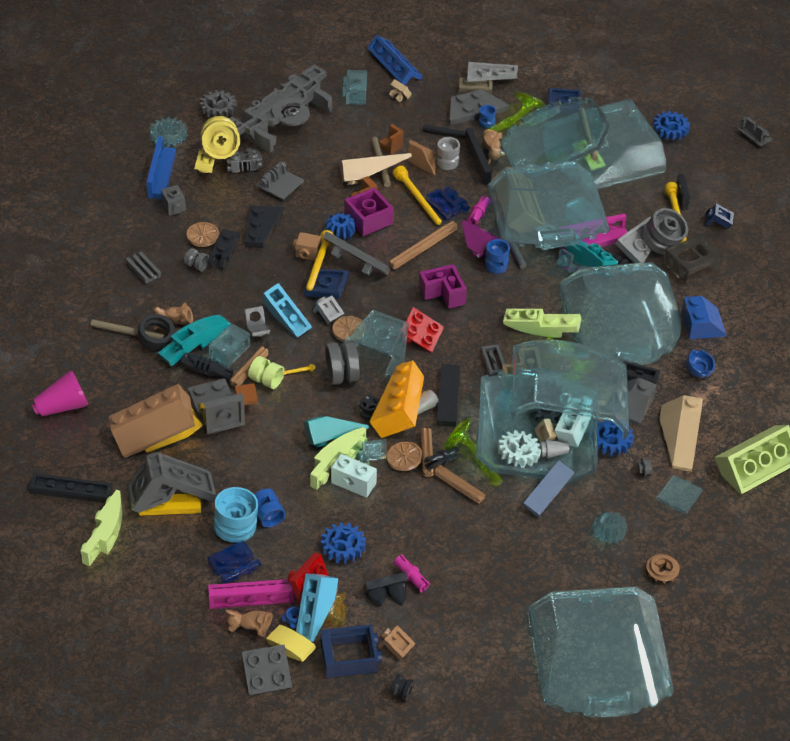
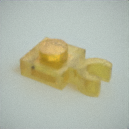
(338, 610)

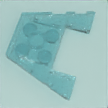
(383, 335)

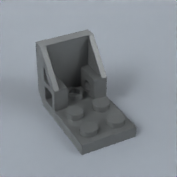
(217, 406)
(160, 469)

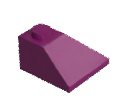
(477, 238)

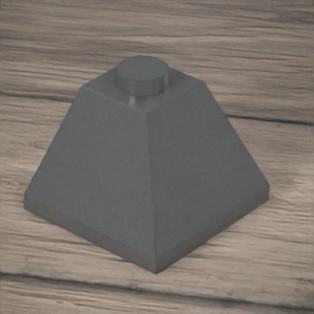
(640, 397)

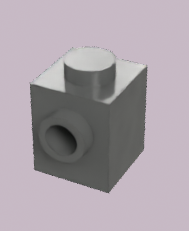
(173, 200)

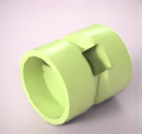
(266, 372)

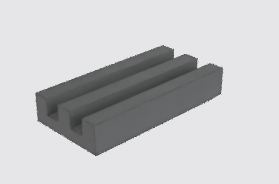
(146, 265)
(490, 372)

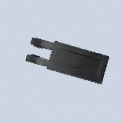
(224, 248)

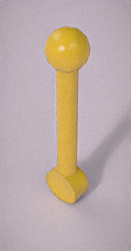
(311, 367)

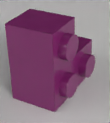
(443, 282)

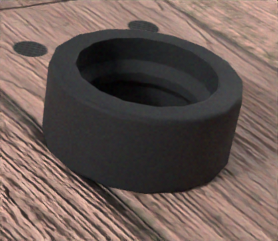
(155, 320)

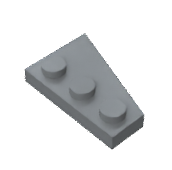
(490, 71)
(633, 244)

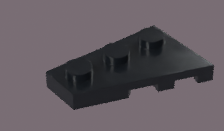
(261, 223)

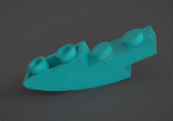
(591, 255)
(189, 337)

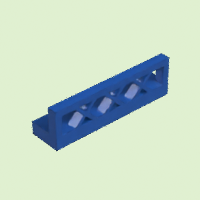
(393, 60)
(160, 169)

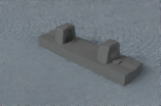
(370, 262)

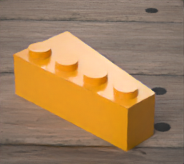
(400, 401)

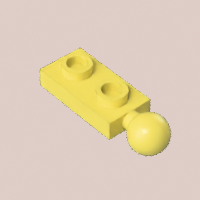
(204, 162)

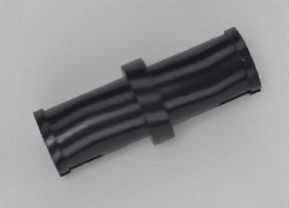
(442, 457)

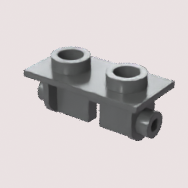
(753, 132)

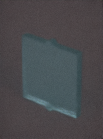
(679, 494)

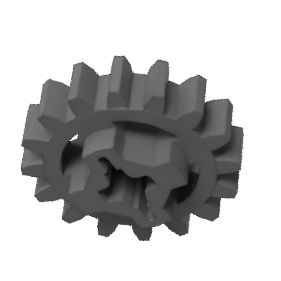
(218, 104)

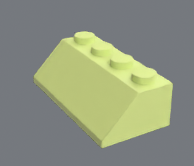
(756, 459)

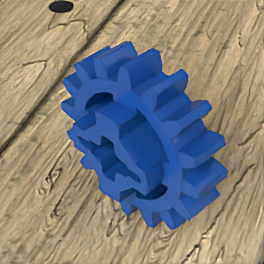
(671, 125)
(611, 438)
(343, 542)

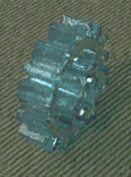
(170, 129)

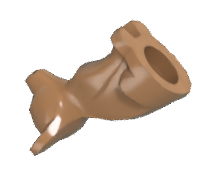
(491, 142)
(178, 315)
(253, 620)

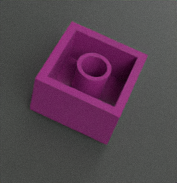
(369, 211)

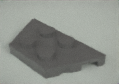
(467, 106)

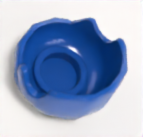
(700, 364)

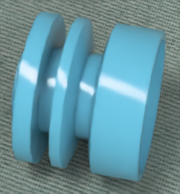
(235, 514)

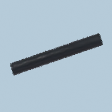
(446, 131)

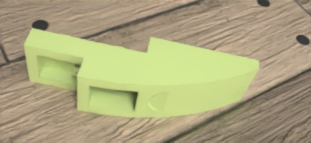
(540, 324)
(346, 444)
(107, 529)

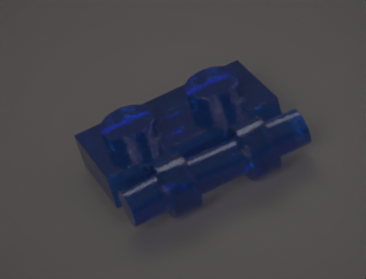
(443, 202)
(231, 558)

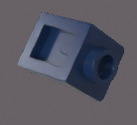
(720, 215)

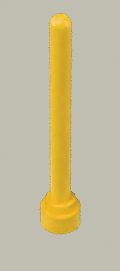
(401, 174)
(671, 190)
(318, 262)

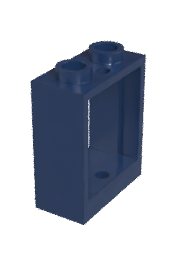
(349, 635)

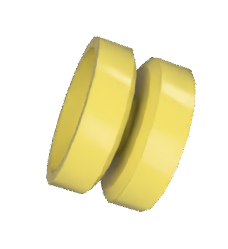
(210, 140)

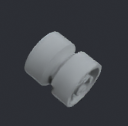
(448, 153)

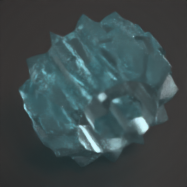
(609, 527)

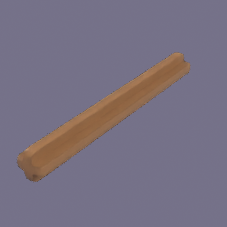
(422, 245)

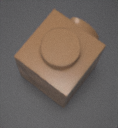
(307, 246)

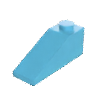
(285, 310)
(316, 601)

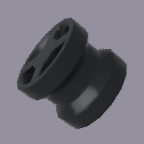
(367, 406)
(402, 687)

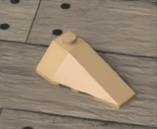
(356, 169)
(680, 429)

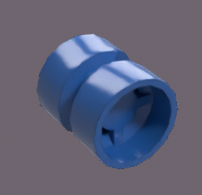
(497, 256)
(269, 508)

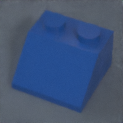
(701, 318)

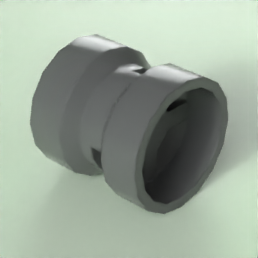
(195, 259)

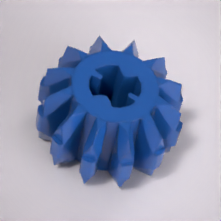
(341, 225)

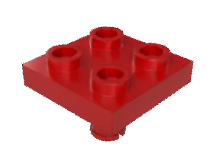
(313, 565)

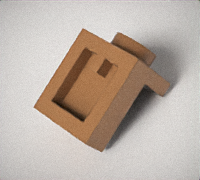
(396, 641)

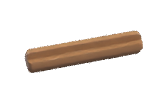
(242, 373)
(427, 450)
(459, 484)

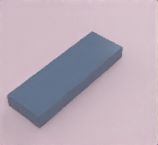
(548, 488)

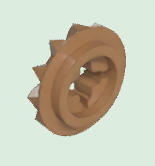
(657, 562)

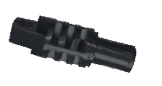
(206, 366)

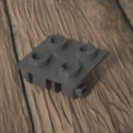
(249, 155)
(279, 181)
(266, 669)

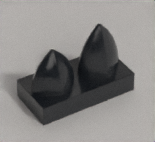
(395, 584)

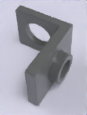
(256, 328)

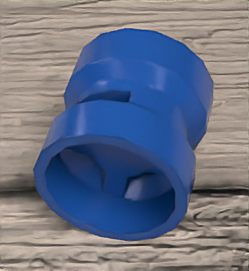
(487, 116)

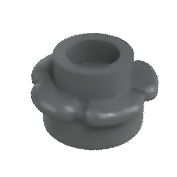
(645, 466)

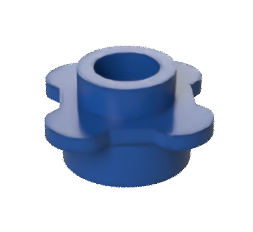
(292, 612)

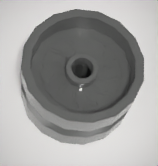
(664, 230)
(342, 362)

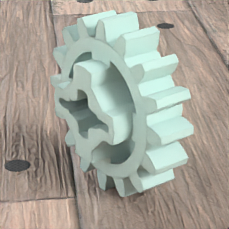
(519, 448)

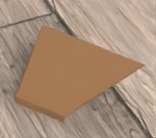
(422, 157)

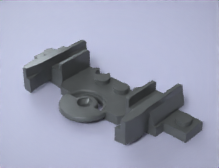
(295, 92)

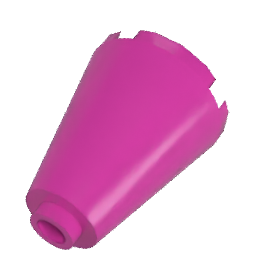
(60, 396)

